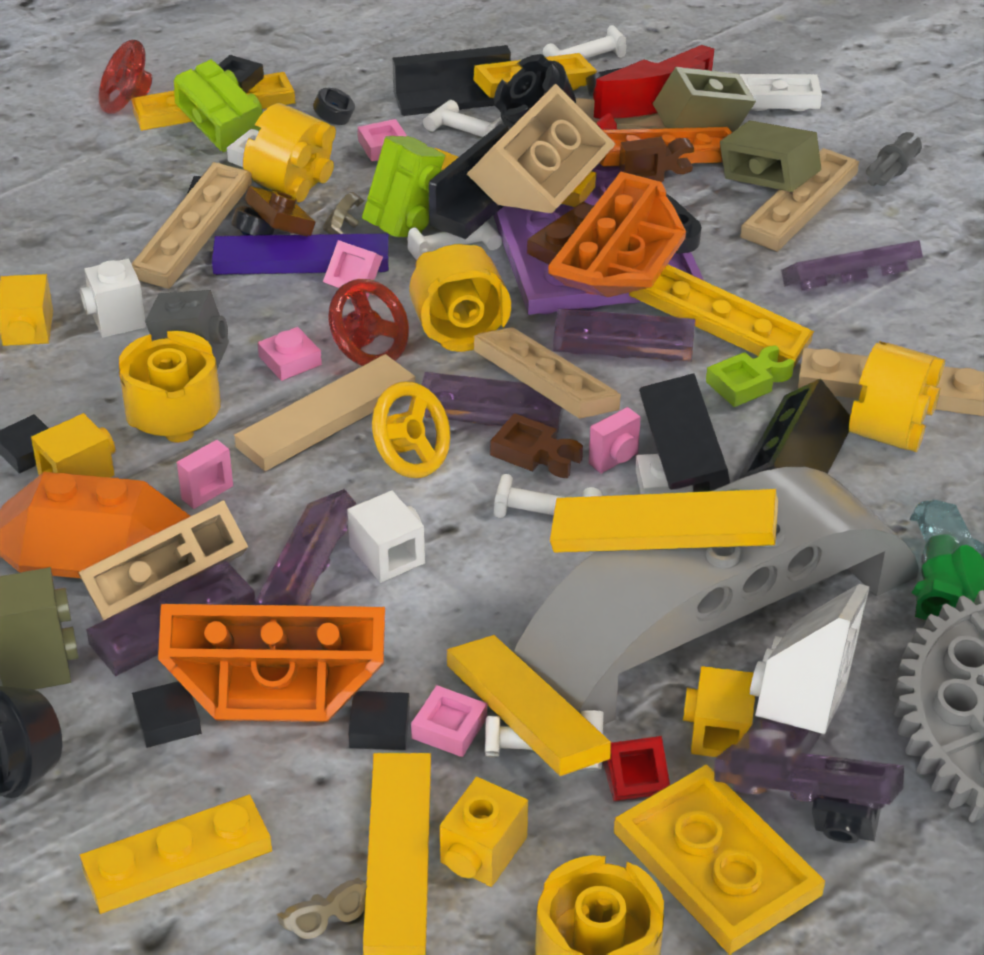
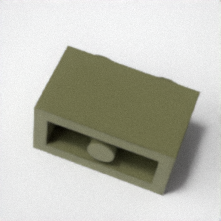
(703, 99)
(771, 155)
(31, 631)

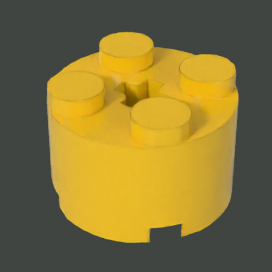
(290, 151)
(458, 295)
(169, 385)
(896, 395)
(599, 910)

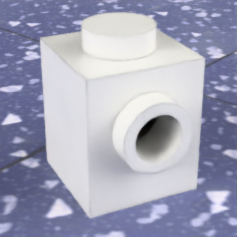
(113, 297)
(386, 536)

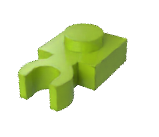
(745, 378)

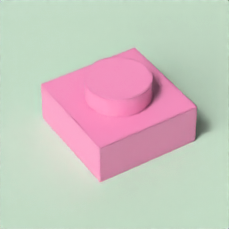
(373, 135)
(350, 264)
(289, 353)
(614, 440)
(205, 474)
(449, 721)

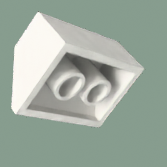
(811, 664)

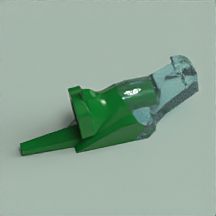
(949, 561)

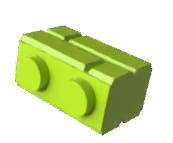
(216, 103)
(401, 185)

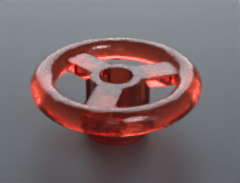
(128, 78)
(364, 324)

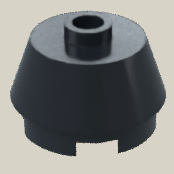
(529, 86)
(27, 739)

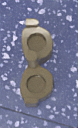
(340, 213)
(311, 917)

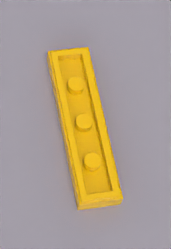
(161, 111)
(725, 314)
(665, 521)
(528, 705)
(398, 855)

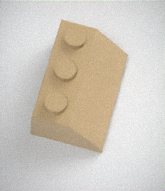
(542, 155)

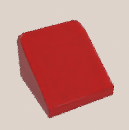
(636, 768)

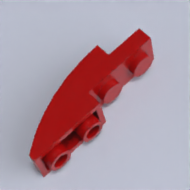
(636, 86)

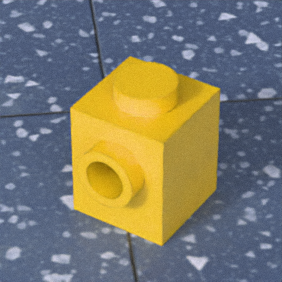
(25, 309)
(75, 449)
(719, 709)
(483, 831)

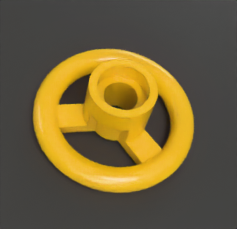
(407, 431)

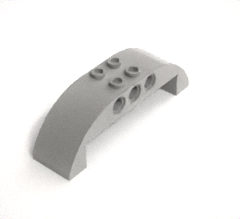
(646, 602)

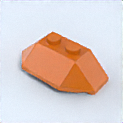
(621, 240)
(79, 521)
(271, 658)

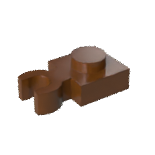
(653, 157)
(533, 443)

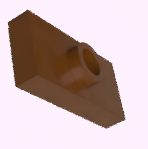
(280, 211)

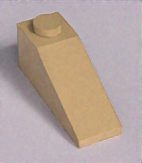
(164, 560)

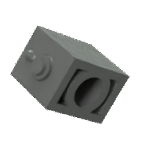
(191, 313)

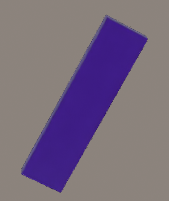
(289, 252)

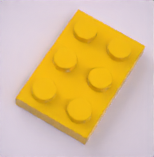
(718, 858)

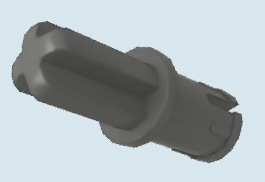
(893, 159)

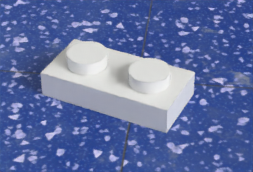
(784, 91)

